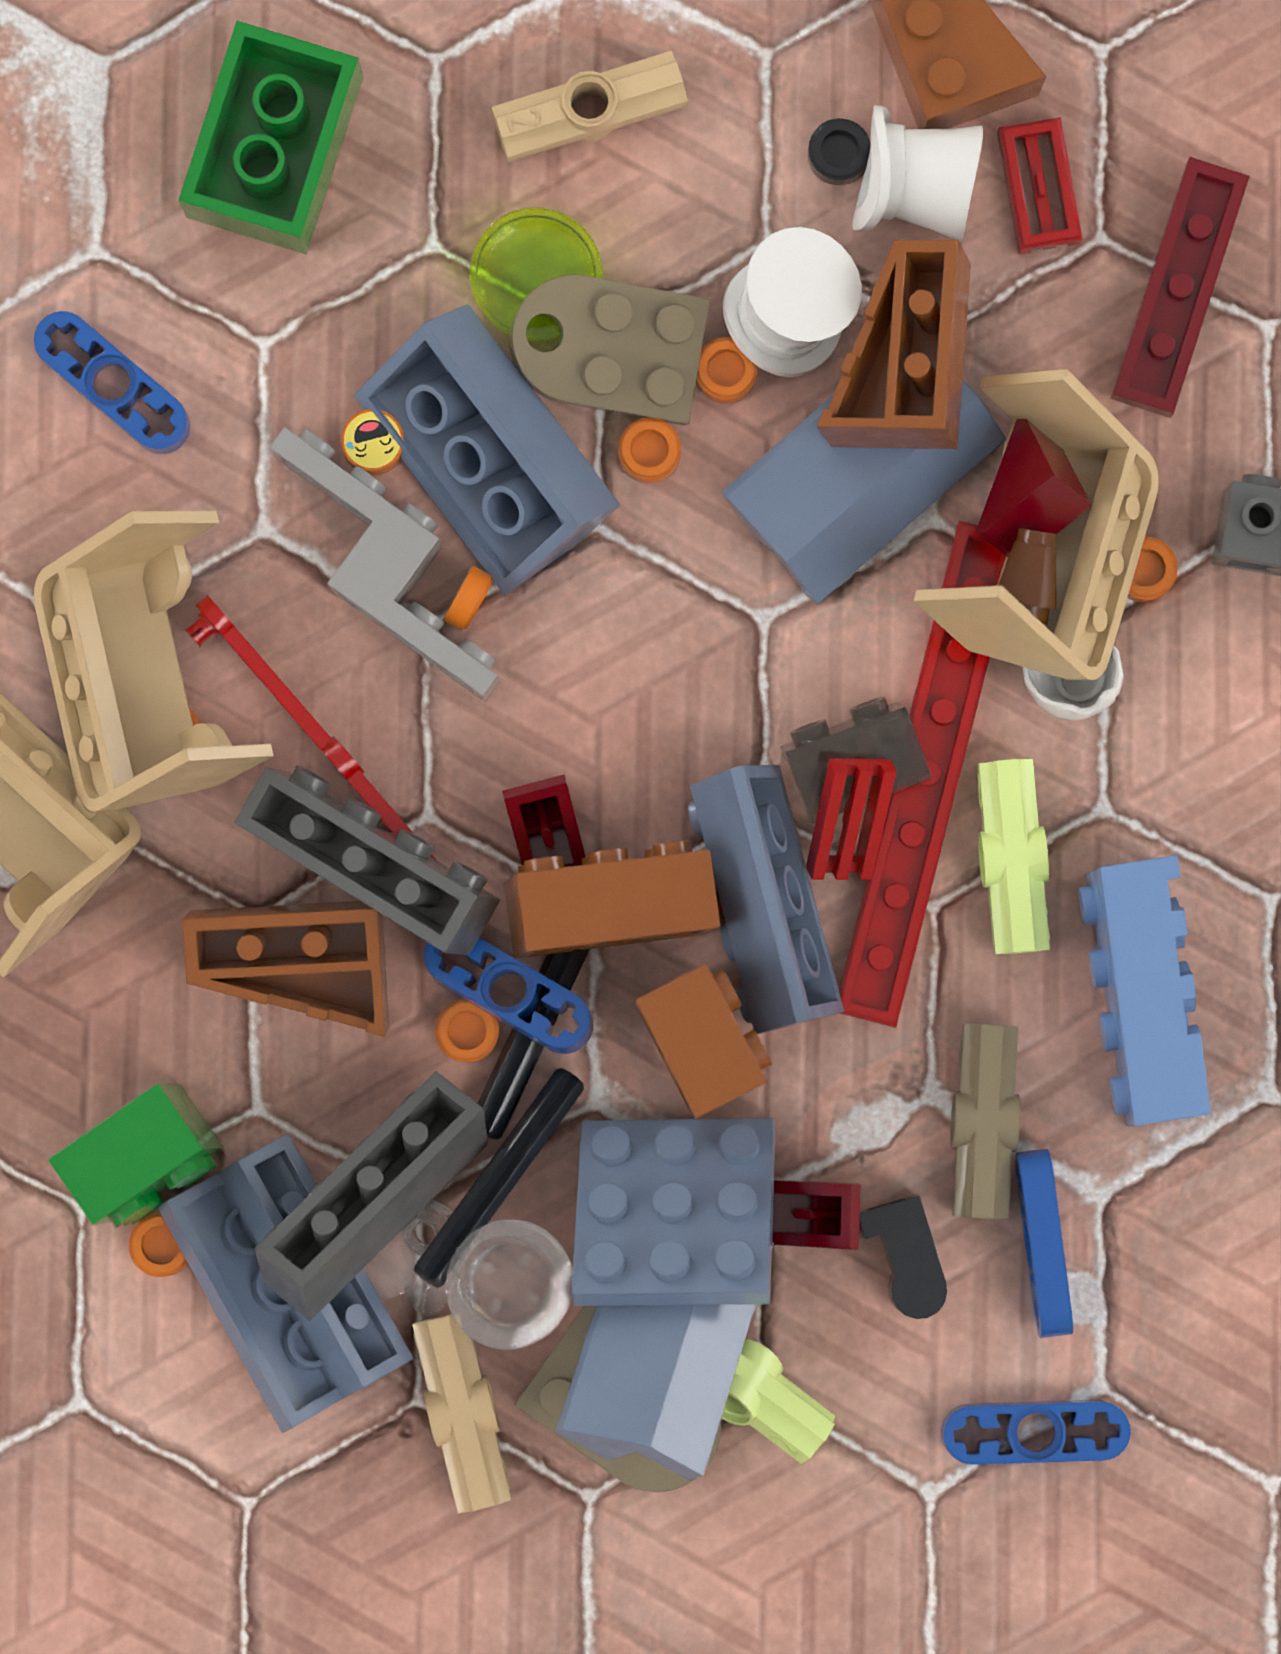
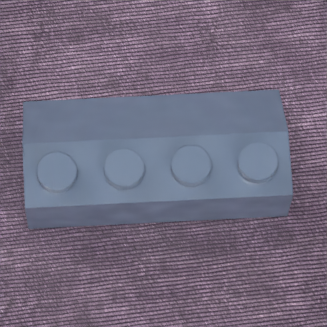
(487, 448)
(765, 898)

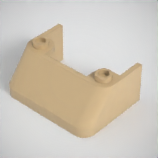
(1092, 552)
(120, 668)
(49, 837)

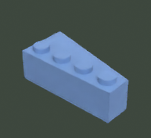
(1145, 991)

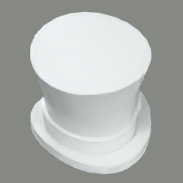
(918, 176)
(792, 301)

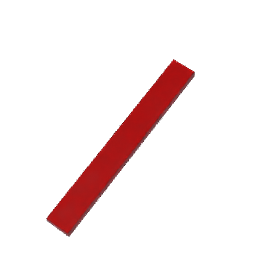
(919, 814)

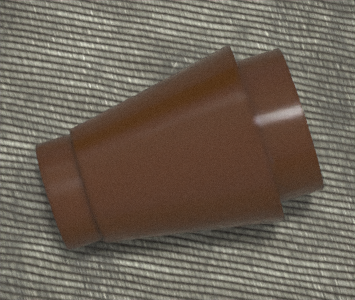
(1032, 572)

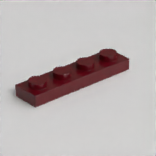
(1180, 287)

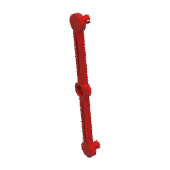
(215, 622)

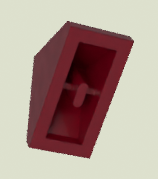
(1031, 489)
(544, 821)
(816, 1214)

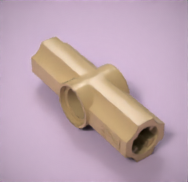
(629, 91)
(462, 1414)

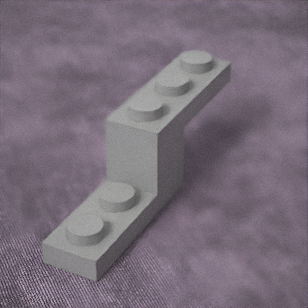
(386, 561)

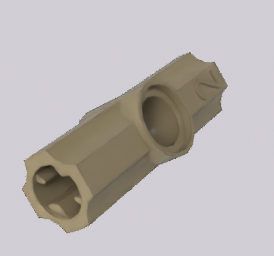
(985, 1121)

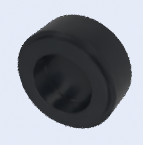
(839, 151)

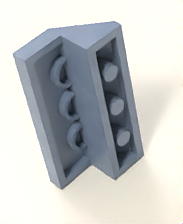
(840, 505)
(291, 1360)
(655, 1382)

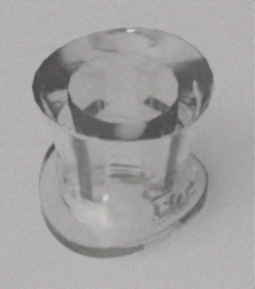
(509, 1284)

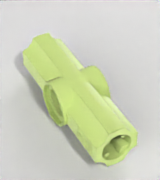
(1013, 856)
(775, 1405)

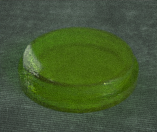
(523, 254)

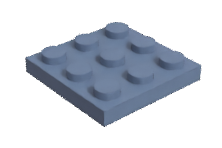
(674, 1212)

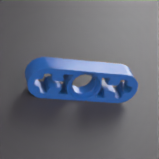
(66, 365)
(540, 1028)
(1043, 1243)
(1084, 1446)

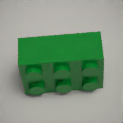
(271, 137)
(136, 1154)

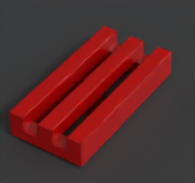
(1047, 237)
(873, 824)

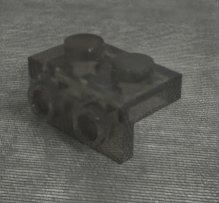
(872, 733)

